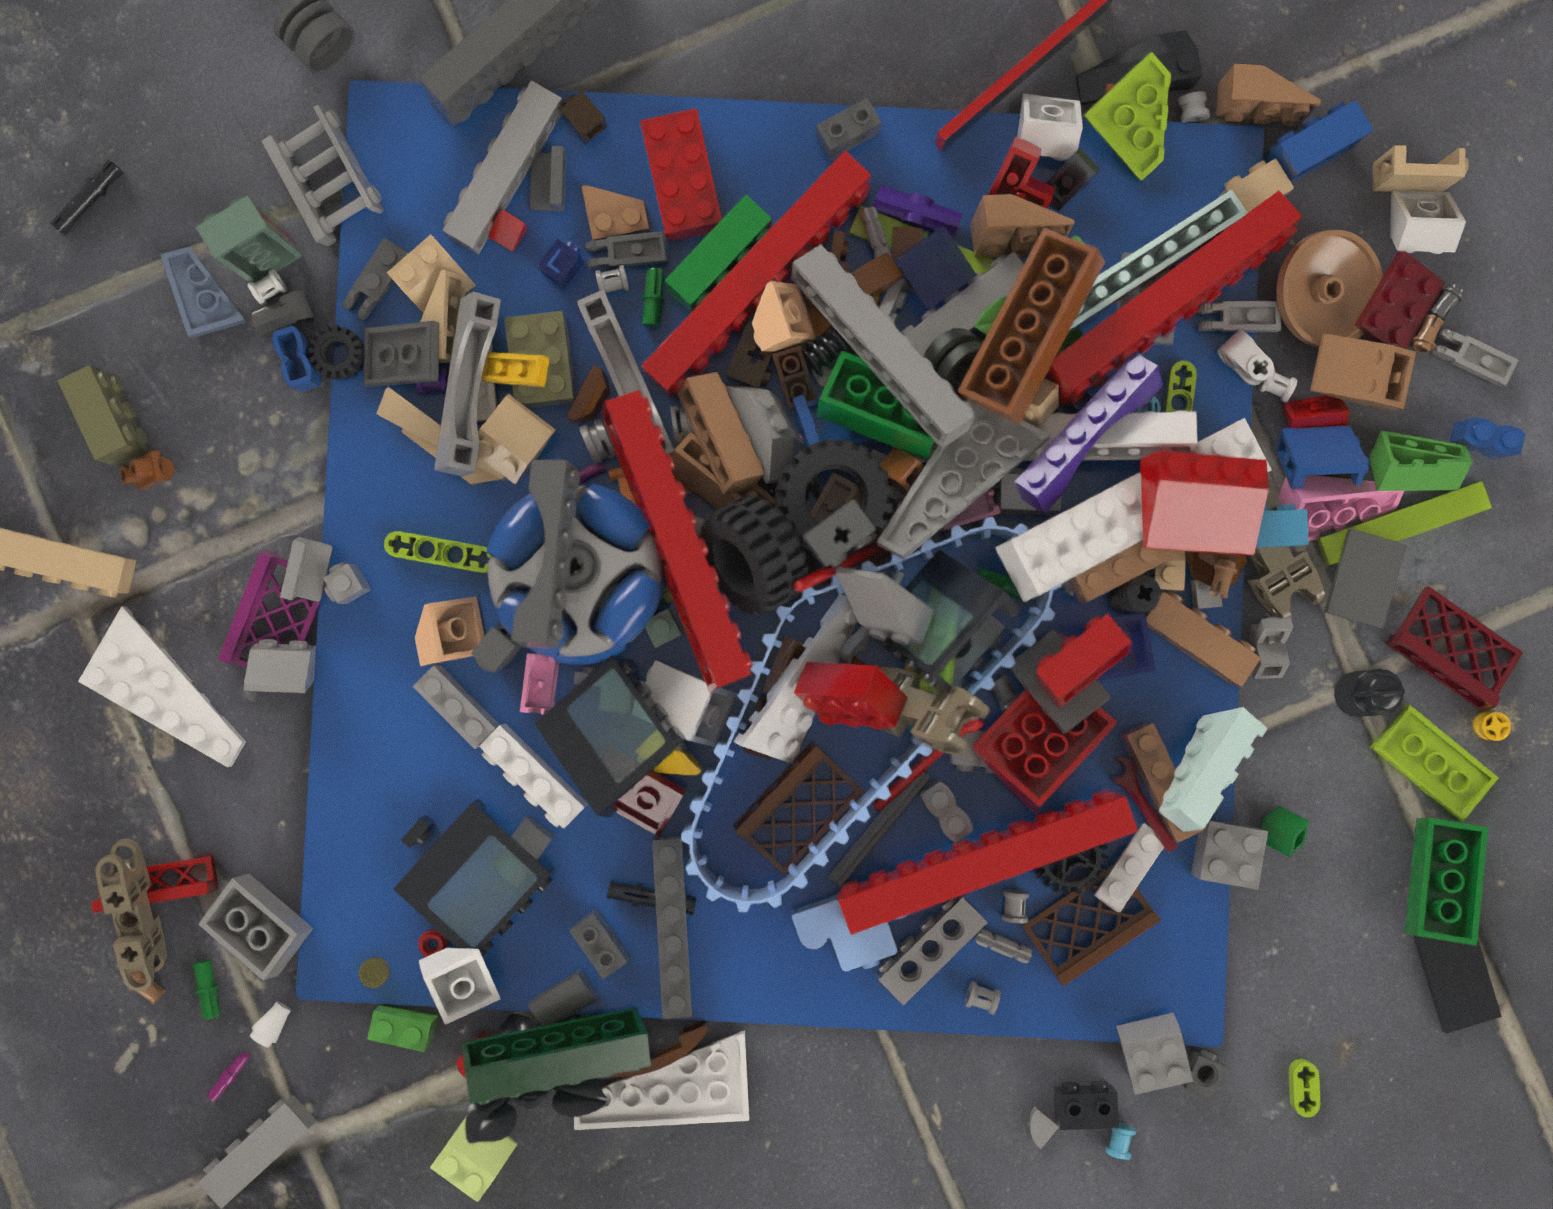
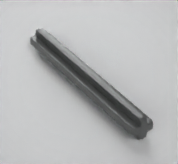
(876, 831)

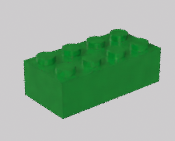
(718, 253)
(865, 405)
(1446, 880)

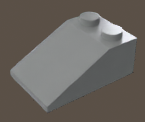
(885, 606)

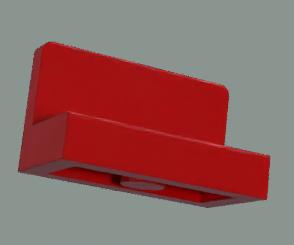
(1316, 412)

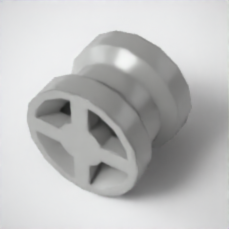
(1193, 107)

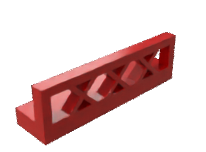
(179, 890)

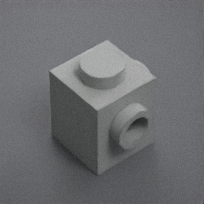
(345, 583)

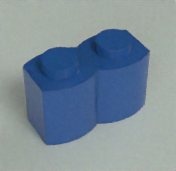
(296, 367)
(1488, 438)

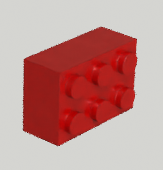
(1082, 659)
(851, 695)

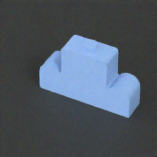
(826, 920)

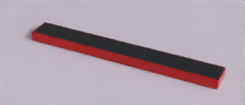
(1020, 72)

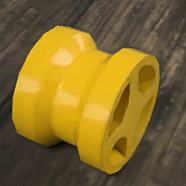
(1499, 725)

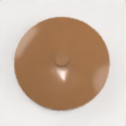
(1327, 285)

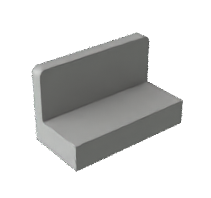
(306, 569)

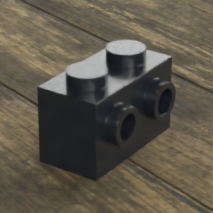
(1086, 1106)

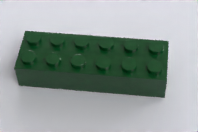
(555, 1055)

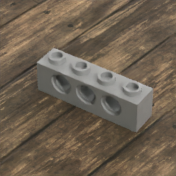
(906, 985)

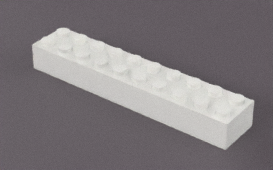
(1099, 524)

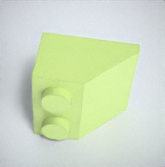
(472, 1165)

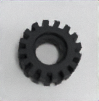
(324, 341)

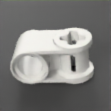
(1243, 356)

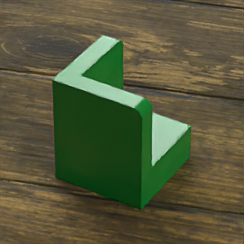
(1285, 830)

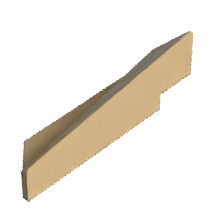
(426, 432)

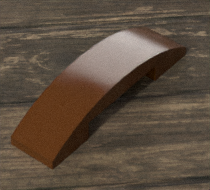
(872, 278)
(689, 1038)

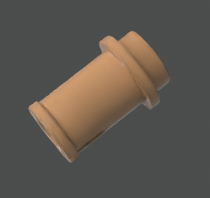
(1425, 339)
(1223, 576)
(153, 992)

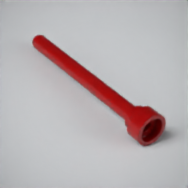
(829, 571)
(920, 766)

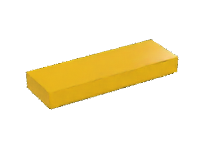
(515, 369)

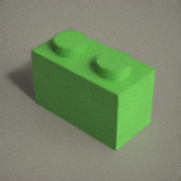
(402, 1027)

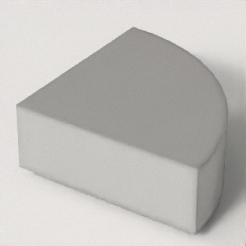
(1041, 1127)

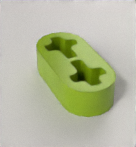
(1311, 1088)

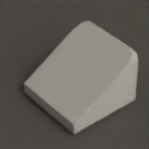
(1201, 596)

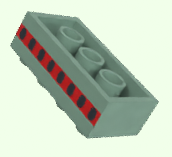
(248, 239)

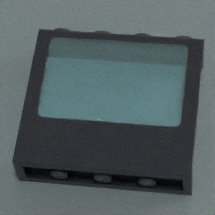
(960, 608)
(609, 733)
(473, 881)

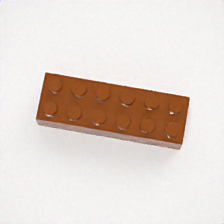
(1031, 325)

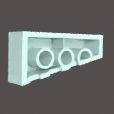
(1209, 767)

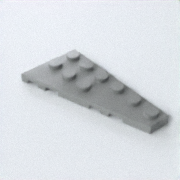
(959, 477)

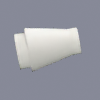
(269, 1026)

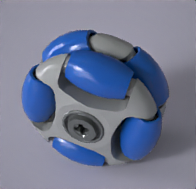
(593, 574)

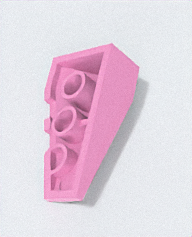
(1337, 501)

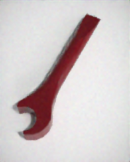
(1130, 784)

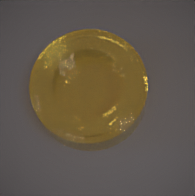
(374, 972)

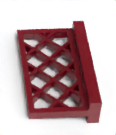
(1447, 670)

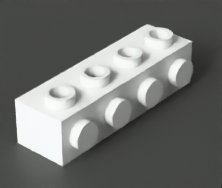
(533, 775)

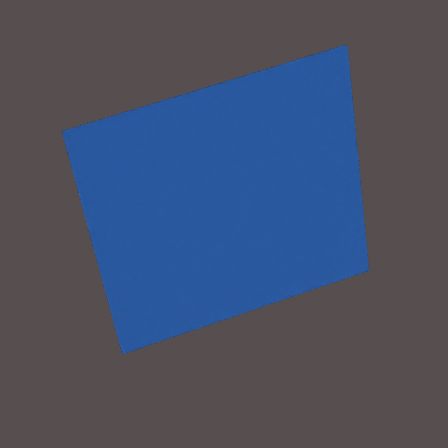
(392, 758)

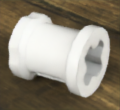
(267, 287)
(1279, 386)

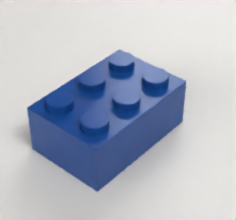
(1320, 140)

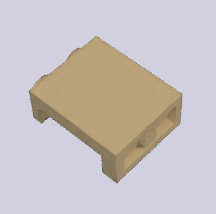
(1394, 174)

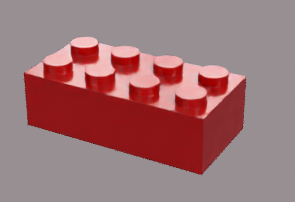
(681, 174)

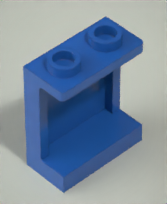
(818, 429)
(1320, 453)

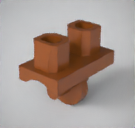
(147, 470)

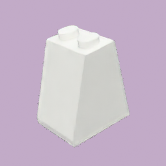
(689, 703)

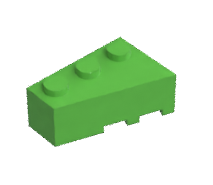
(1417, 463)

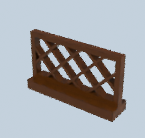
(780, 790)
(1099, 948)

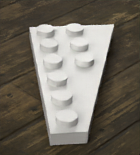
(153, 686)
(784, 719)
(696, 1089)

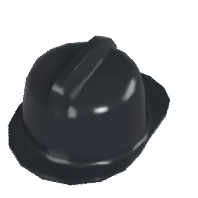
(1369, 693)

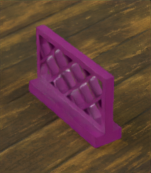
(249, 607)

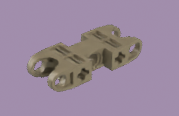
(1283, 574)
(935, 716)
(138, 936)

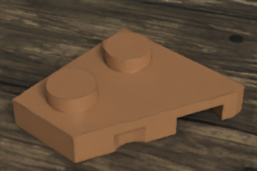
(613, 213)

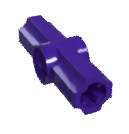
(916, 210)

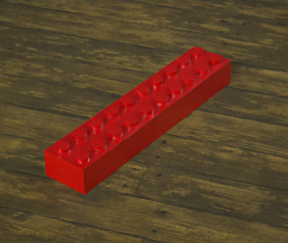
(771, 259)
(1173, 298)
(680, 550)
(985, 860)

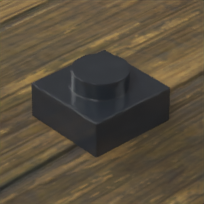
(419, 832)

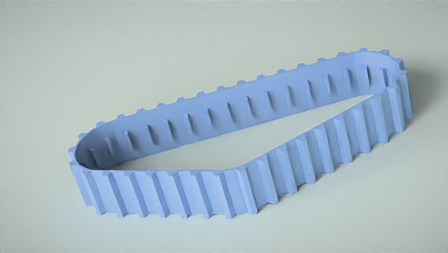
(772, 893)

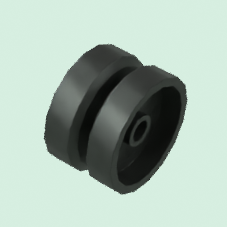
(953, 356)

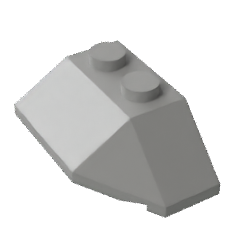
(768, 426)

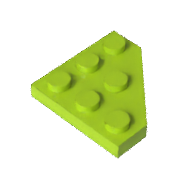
(1135, 116)

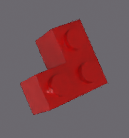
(1015, 175)

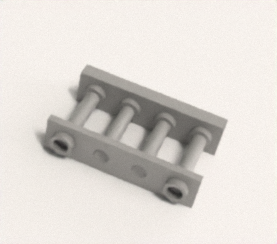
(296, 176)

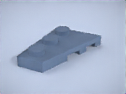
(197, 295)

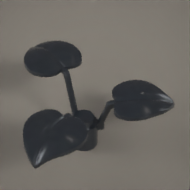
(498, 1118)

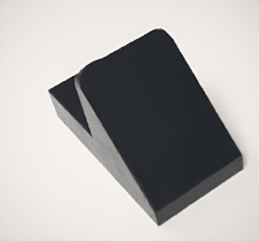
(1072, 178)

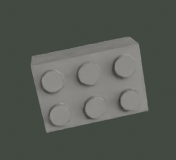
(255, 926)

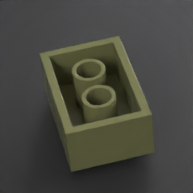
(546, 336)
(104, 416)

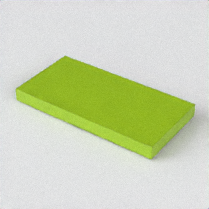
(1434, 762)

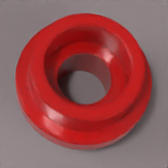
(424, 945)

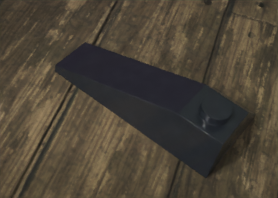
(1173, 50)

